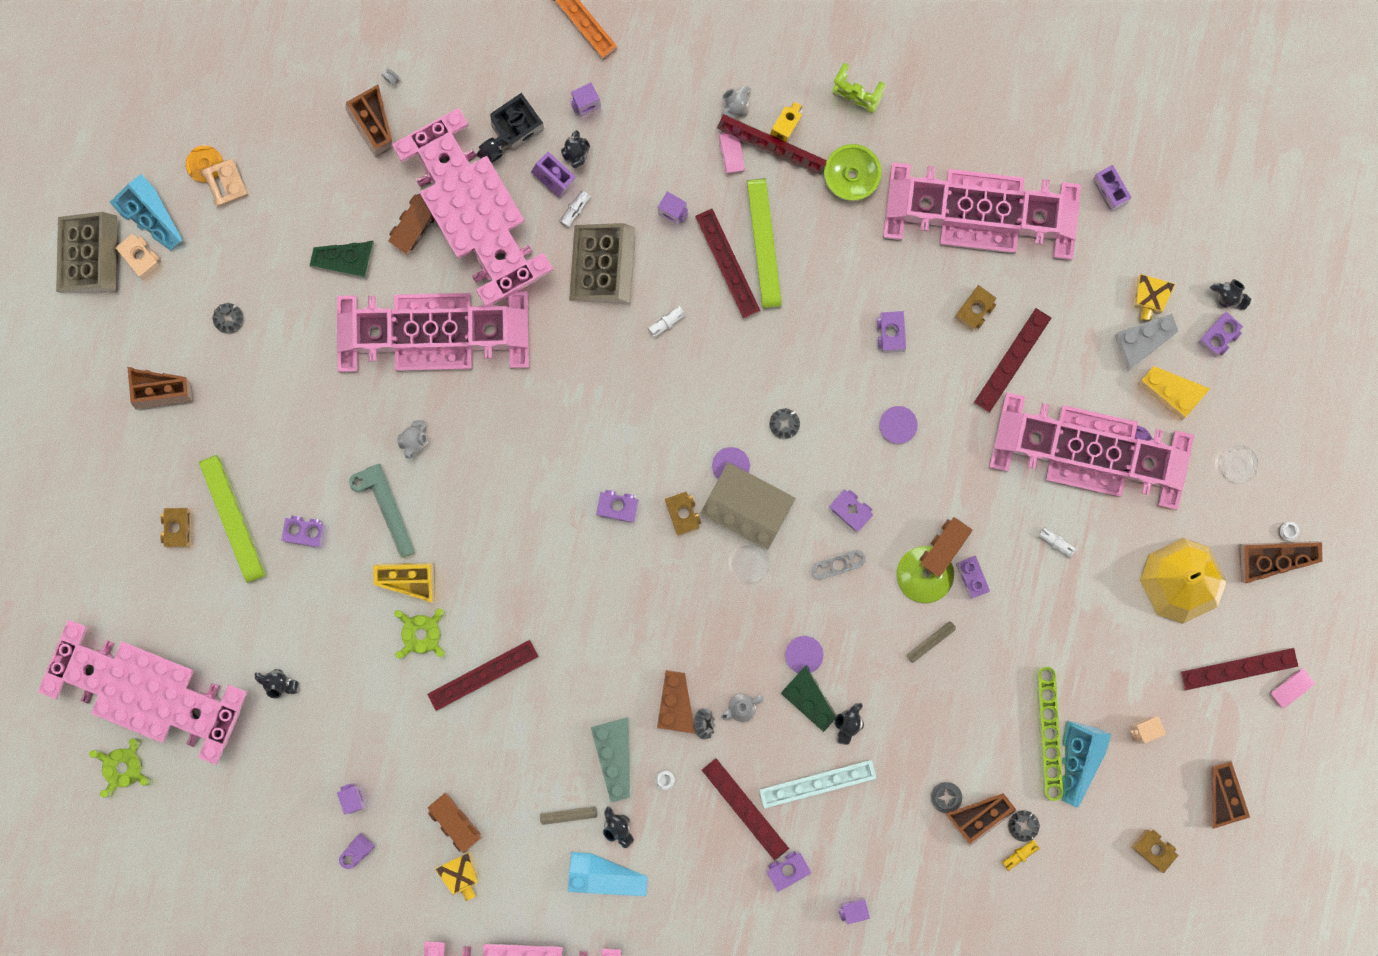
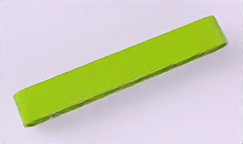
(764, 243)
(232, 518)
(1046, 743)

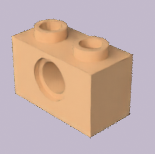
(128, 250)
(1147, 730)

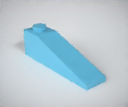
(143, 206)
(1083, 755)
(600, 876)

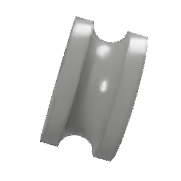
(390, 76)

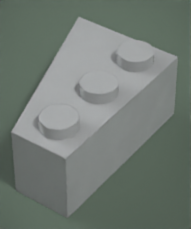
(1143, 339)

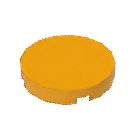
(200, 159)

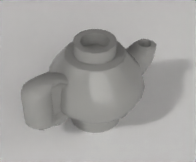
(736, 102)
(413, 439)
(741, 707)

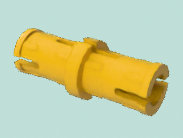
(1020, 855)

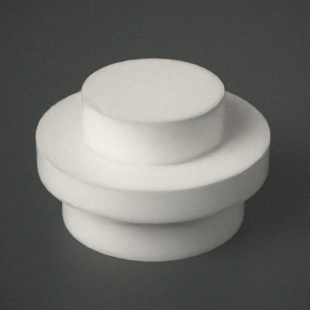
(1289, 531)
(665, 780)

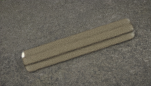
(932, 641)
(568, 815)

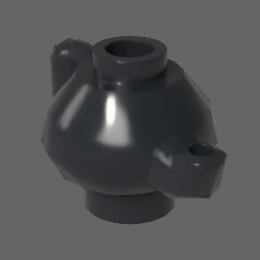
(575, 149)
(1232, 294)
(277, 683)
(849, 723)
(617, 828)

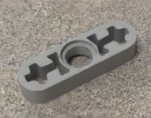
(854, 565)

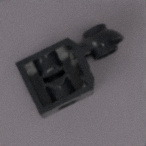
(513, 125)

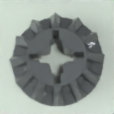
(229, 326)
(785, 432)
(704, 723)
(939, 791)
(1015, 828)

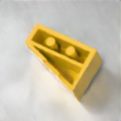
(1173, 391)
(406, 578)

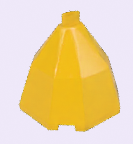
(1169, 581)

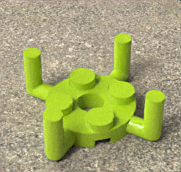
(855, 91)
(409, 631)
(110, 764)

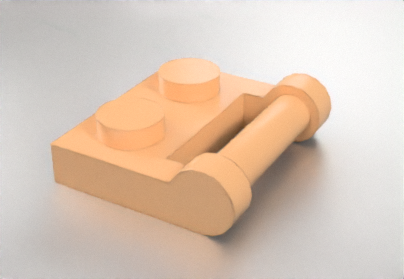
(230, 179)

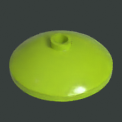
(852, 159)
(918, 587)

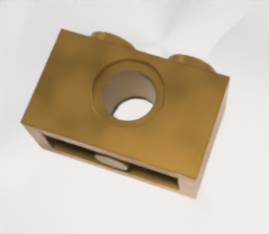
(978, 297)
(681, 525)
(181, 538)
(1163, 859)

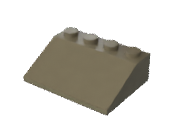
(86, 253)
(602, 263)
(747, 505)

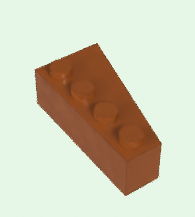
(1270, 559)

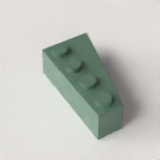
(613, 753)

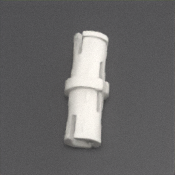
(575, 208)
(666, 321)
(1057, 542)

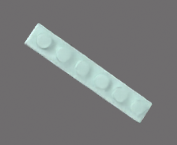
(817, 784)

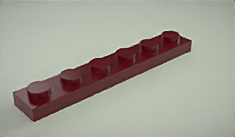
(772, 144)
(727, 263)
(1012, 360)
(1239, 669)
(482, 675)
(745, 809)

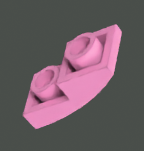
(732, 153)
(1293, 688)

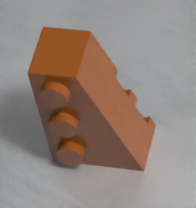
(370, 119)
(412, 225)
(157, 389)
(945, 547)
(675, 705)
(1227, 797)
(980, 818)
(454, 823)

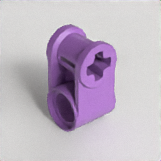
(358, 849)

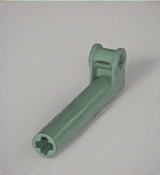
(374, 478)

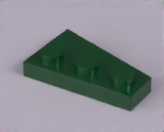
(345, 259)
(809, 699)

